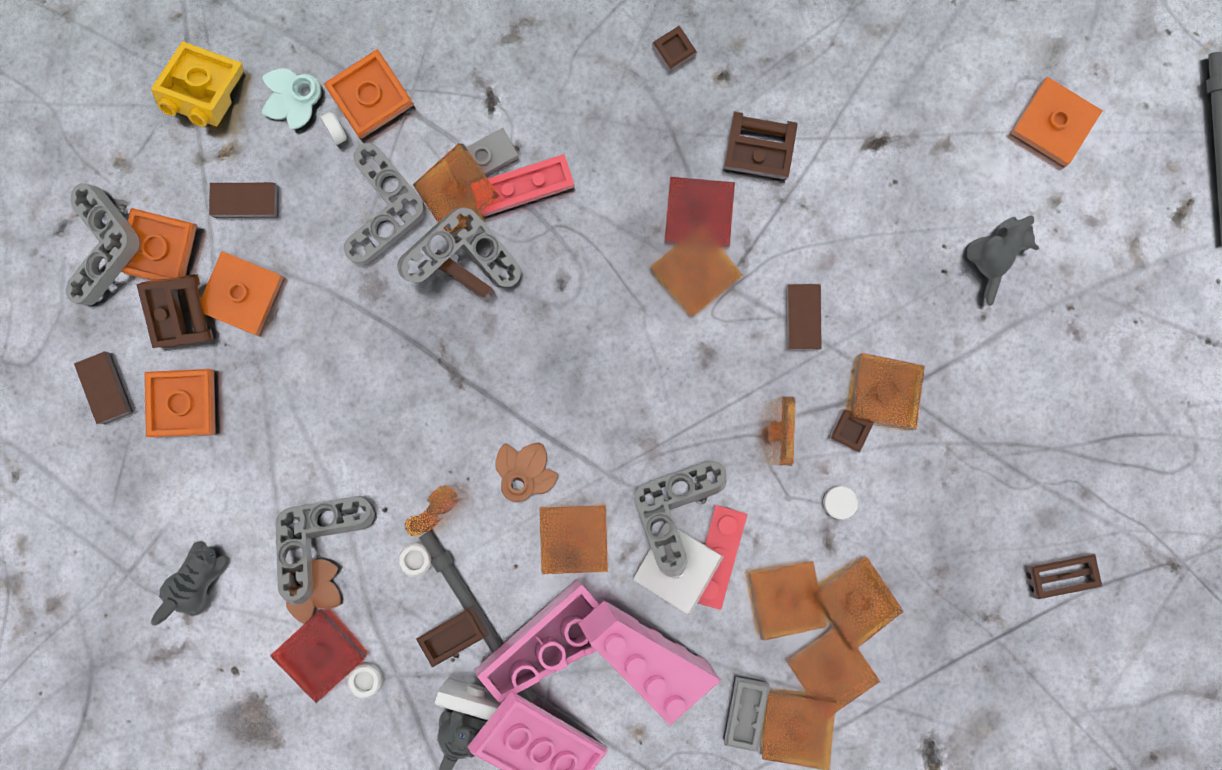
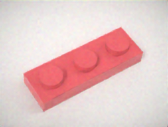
(530, 184)
(724, 538)

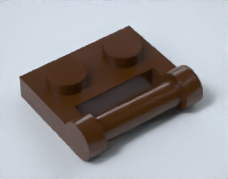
(760, 155)
(164, 312)

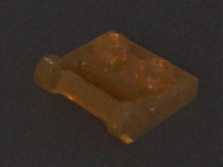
(441, 502)

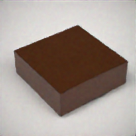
(674, 48)
(850, 432)

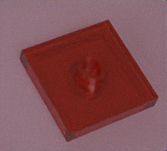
(698, 203)
(318, 655)

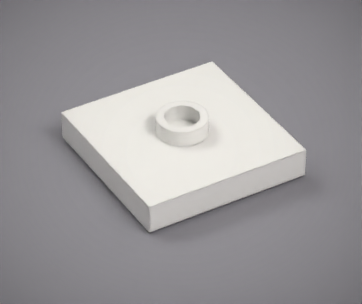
(686, 588)
(467, 699)

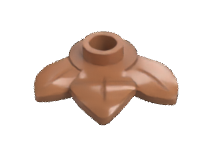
(528, 468)
(324, 593)

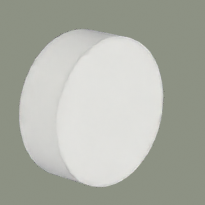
(333, 127)
(840, 502)
(414, 560)
(365, 680)

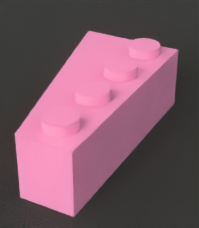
(541, 645)
(654, 666)

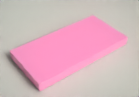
(532, 739)

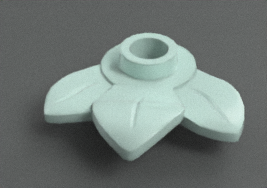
(287, 98)

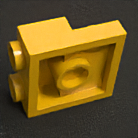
(197, 84)

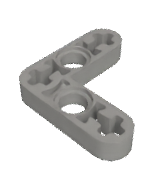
(395, 201)
(467, 240)
(116, 245)
(661, 509)
(308, 529)

